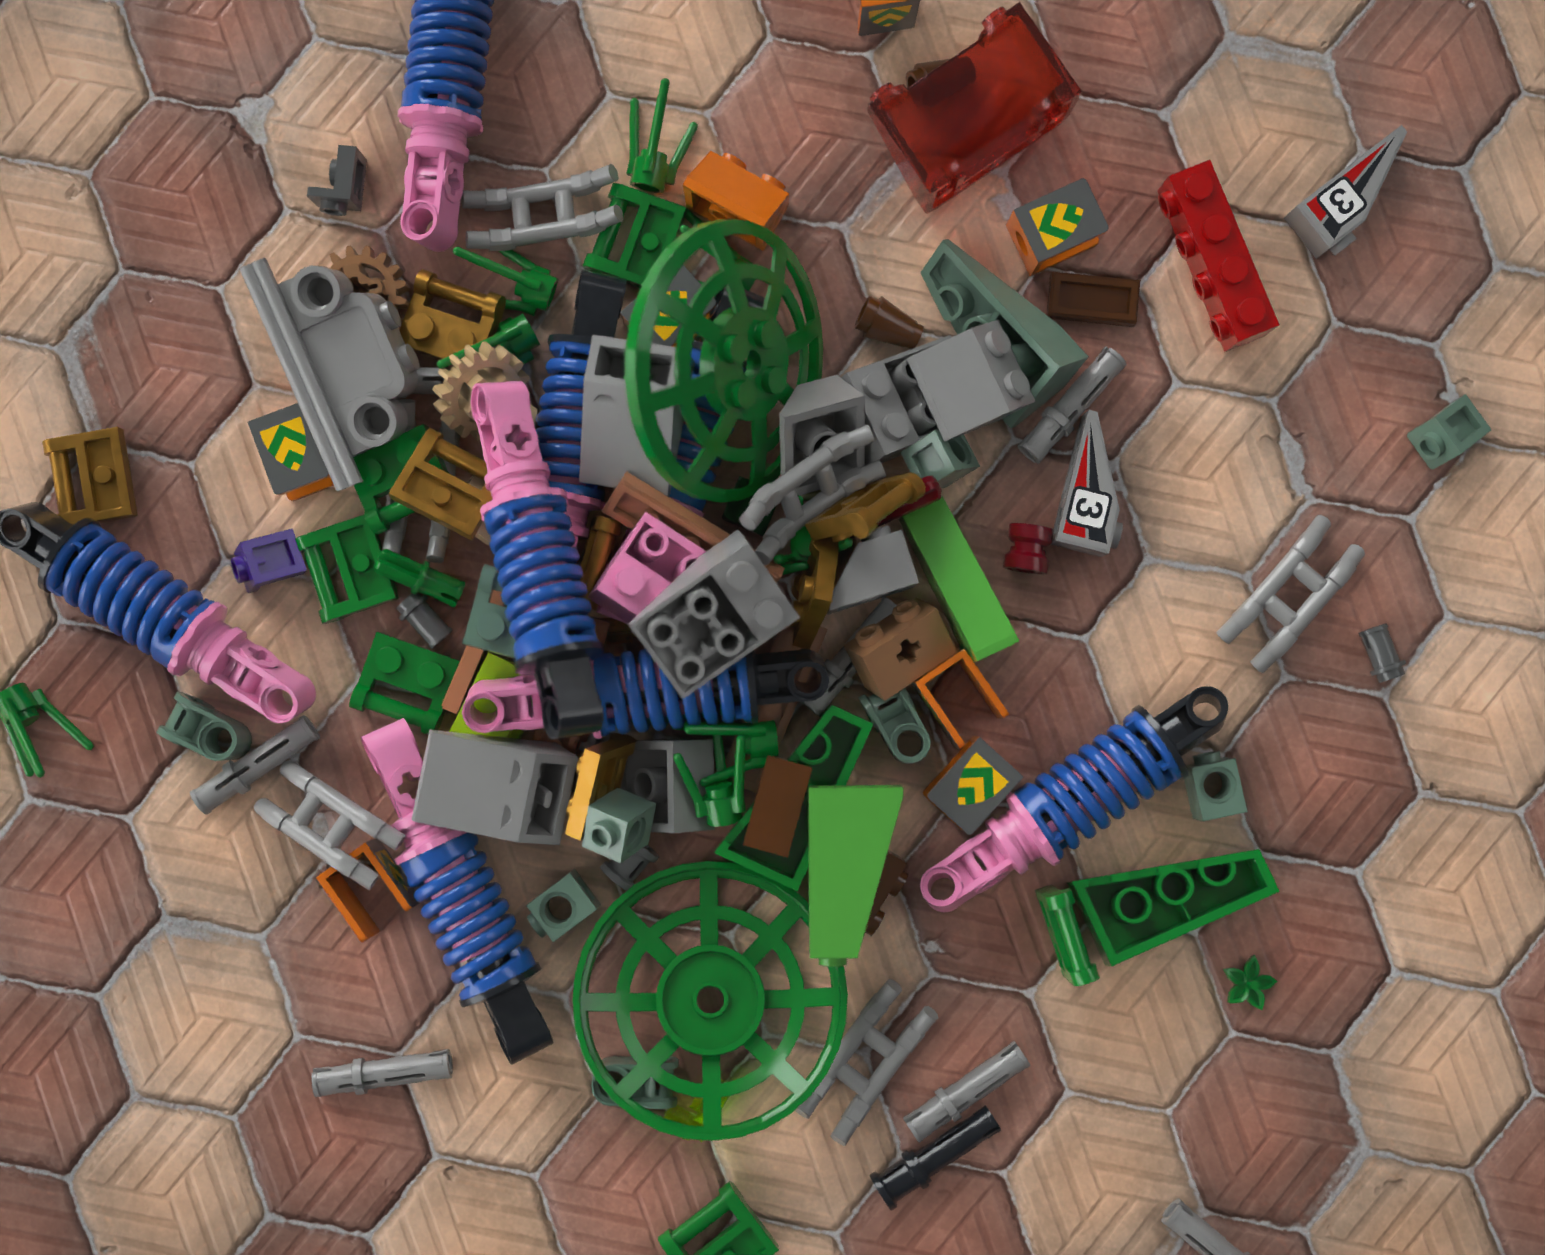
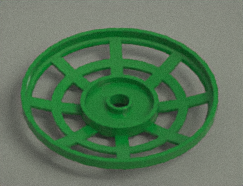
(728, 341)
(678, 1009)

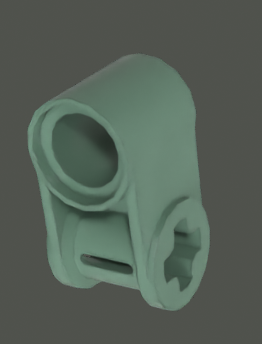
(894, 720)
(198, 726)
(647, 1094)

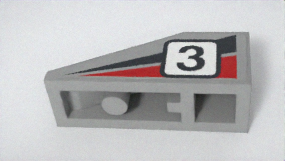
(1343, 203)
(1088, 499)

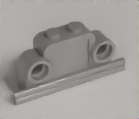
(339, 360)

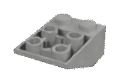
(893, 404)
(607, 429)
(713, 615)
(495, 786)

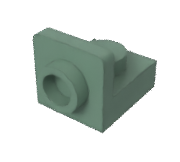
(1449, 432)

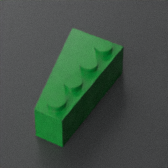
(832, 752)
(1157, 904)

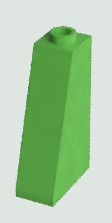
(958, 581)
(846, 856)

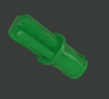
(419, 577)

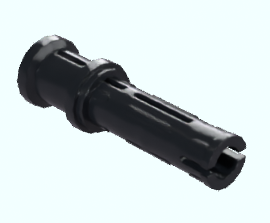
(917, 1168)

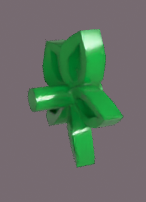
(1248, 984)

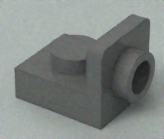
(348, 178)

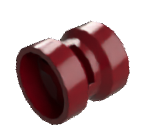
(1028, 552)

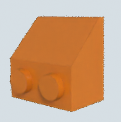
(725, 190)

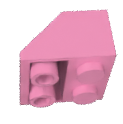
(643, 568)

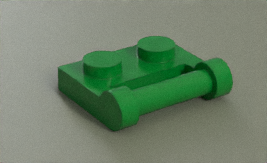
(652, 231)
(379, 473)
(355, 554)
(407, 668)
(1065, 935)
(742, 1237)

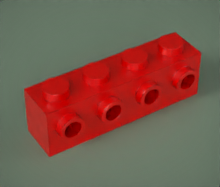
(1216, 256)

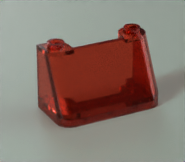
(975, 108)

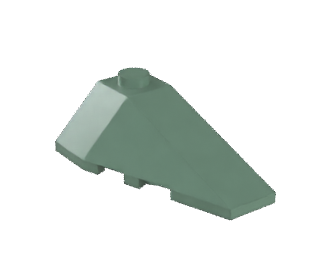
(975, 296)

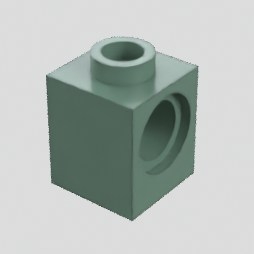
(943, 460)
(1229, 799)
(618, 825)
(576, 892)

